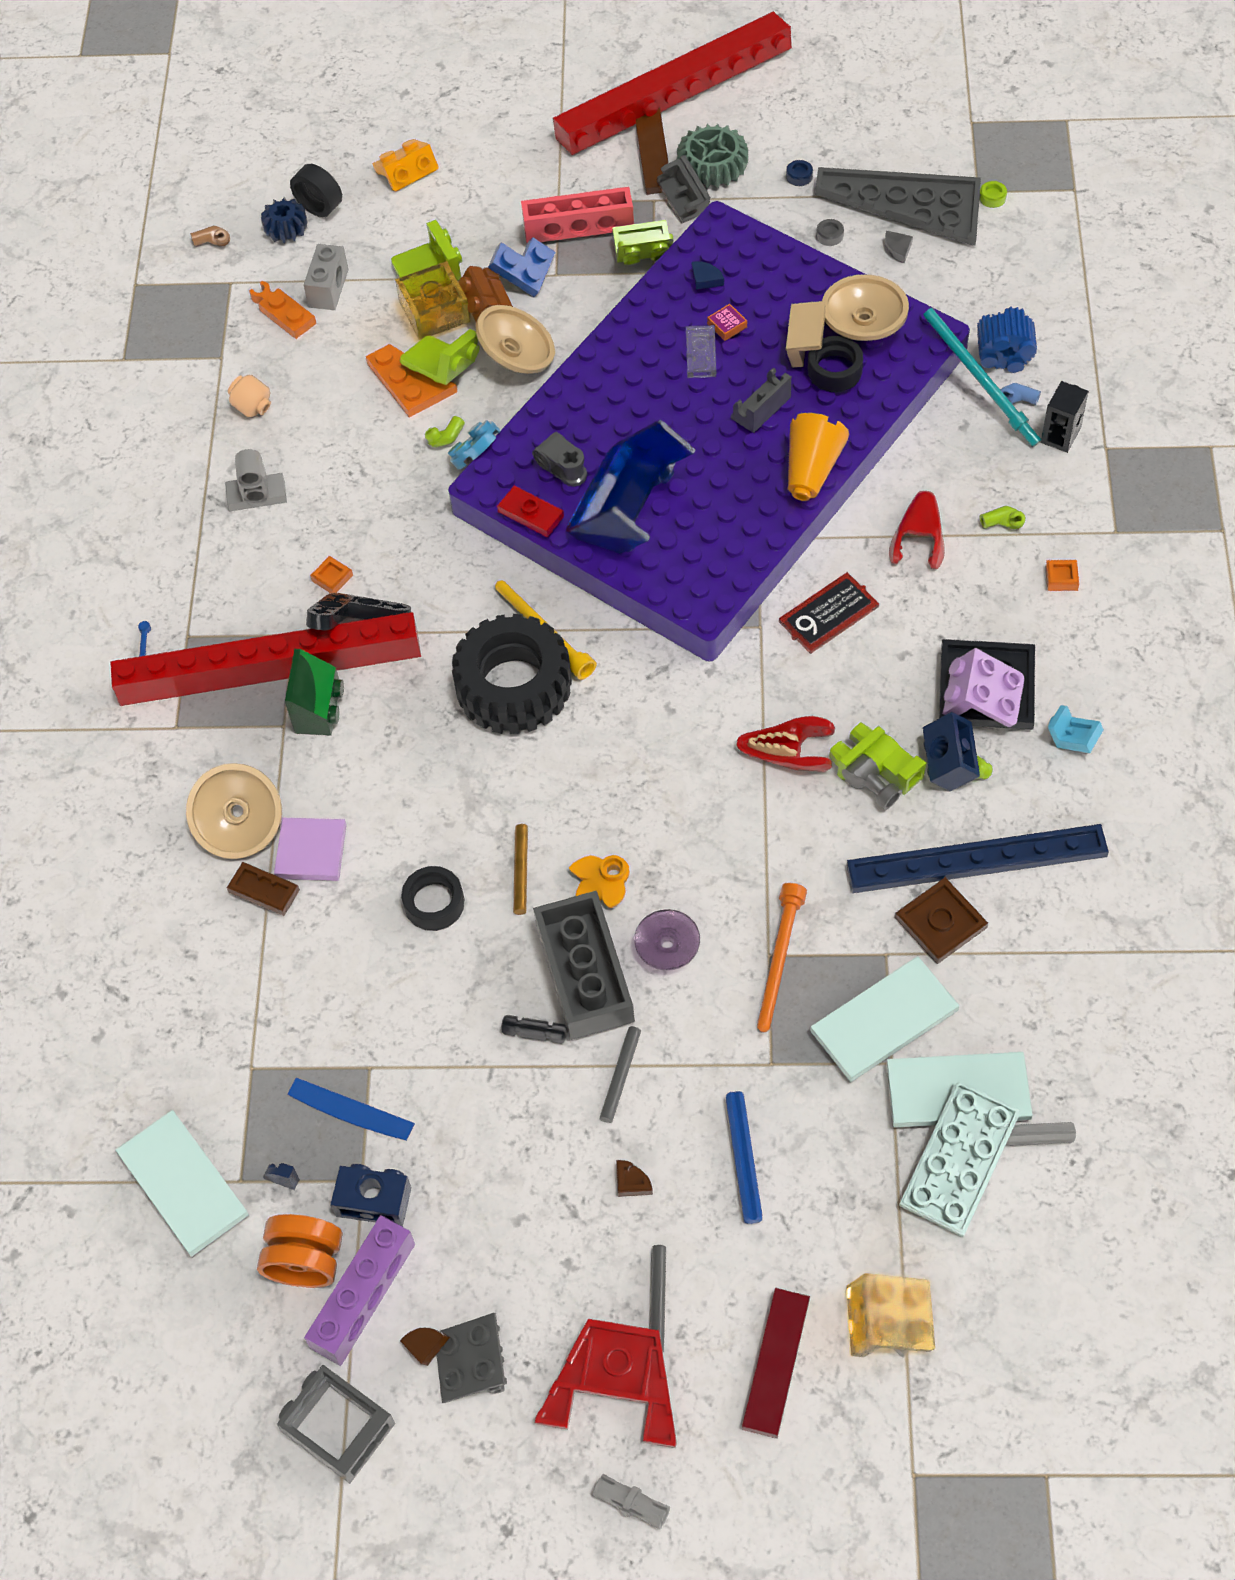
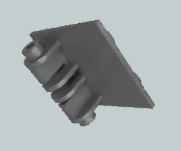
(471, 1359)

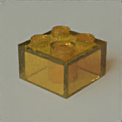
(432, 300)

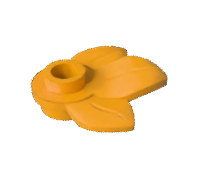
(595, 876)

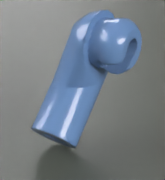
(1017, 392)

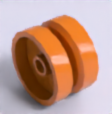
(300, 1251)

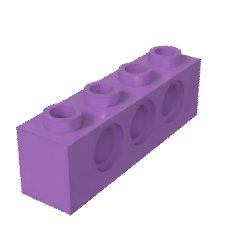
(360, 1290)

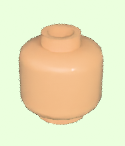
(249, 395)

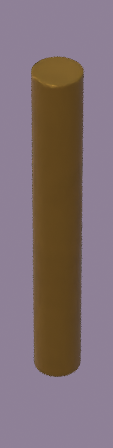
(520, 869)

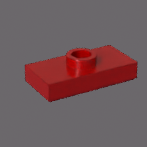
(530, 511)

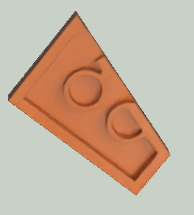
(409, 388)

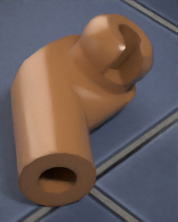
(212, 234)

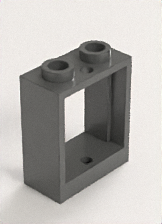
(364, 1443)

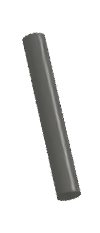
(620, 1074)
(658, 1285)

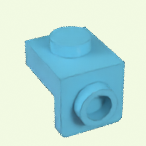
(1074, 732)

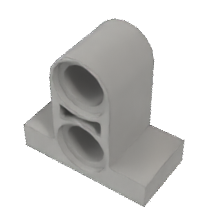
(252, 485)

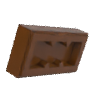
(263, 888)

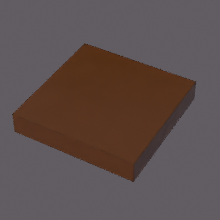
(941, 920)

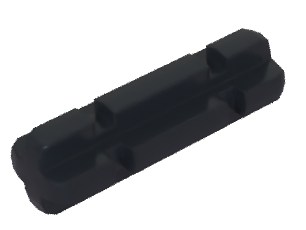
(534, 1029)

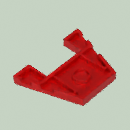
(616, 1364)

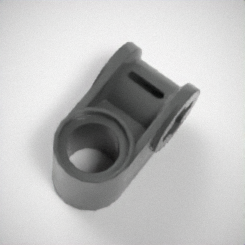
(561, 459)

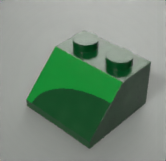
(313, 694)

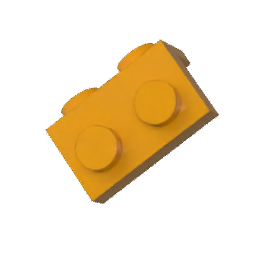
(406, 164)

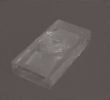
(701, 351)

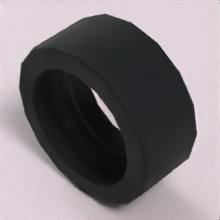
(316, 190)
(841, 380)
(425, 877)

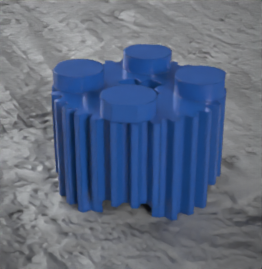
(1006, 340)

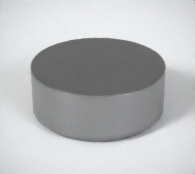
(830, 232)

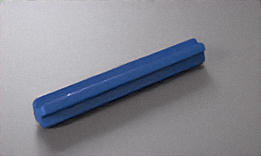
(744, 1157)

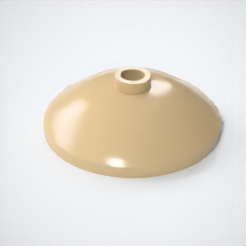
(865, 307)
(515, 339)
(212, 817)

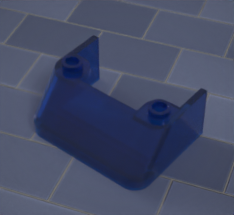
(623, 485)

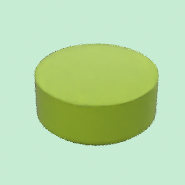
(993, 194)

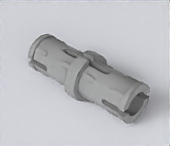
(631, 1501)

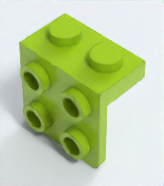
(641, 241)
(430, 254)
(442, 360)

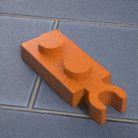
(283, 310)

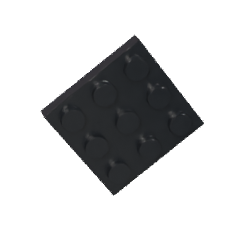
(1015, 655)

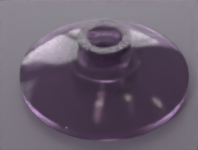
(663, 927)

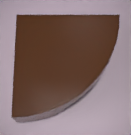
(632, 1180)
(424, 1343)

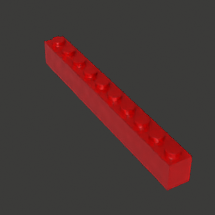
(672, 82)
(262, 659)

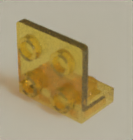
(889, 1314)

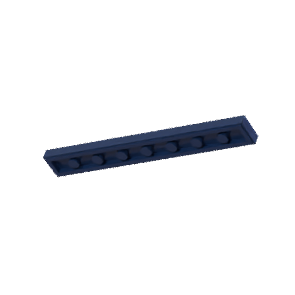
(977, 858)

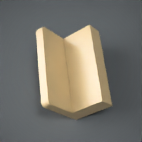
(805, 330)

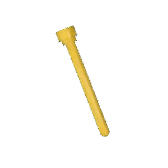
(581, 664)

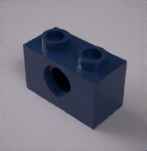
(950, 751)
(354, 1181)

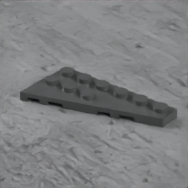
(925, 201)

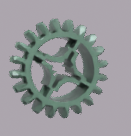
(715, 154)

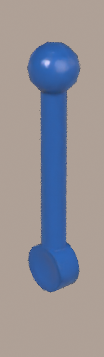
(144, 628)

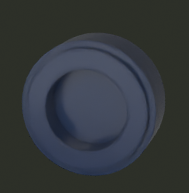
(799, 173)

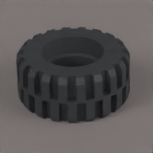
(507, 641)

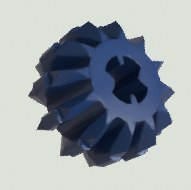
(284, 220)

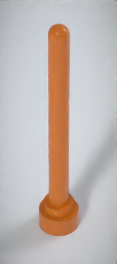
(792, 898)

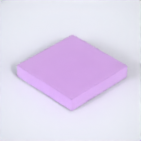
(310, 849)

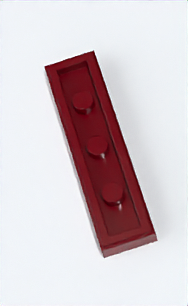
(776, 1363)

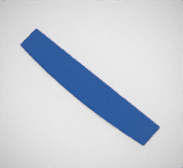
(350, 1110)

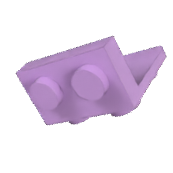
(984, 685)

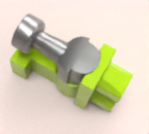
(876, 755)

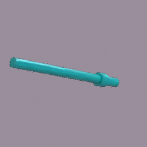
(1016, 419)

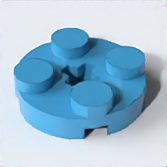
(481, 437)

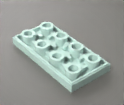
(884, 1018)
(924, 1084)
(960, 1158)
(182, 1183)

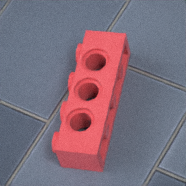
(577, 214)

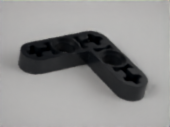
(338, 606)

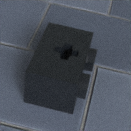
(1064, 416)

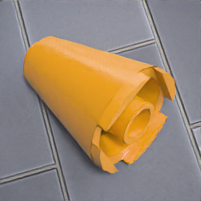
(813, 452)

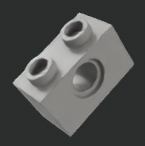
(326, 277)

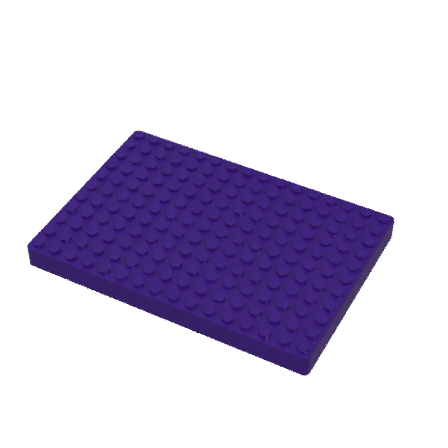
(726, 516)

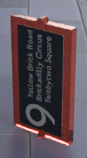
(828, 612)

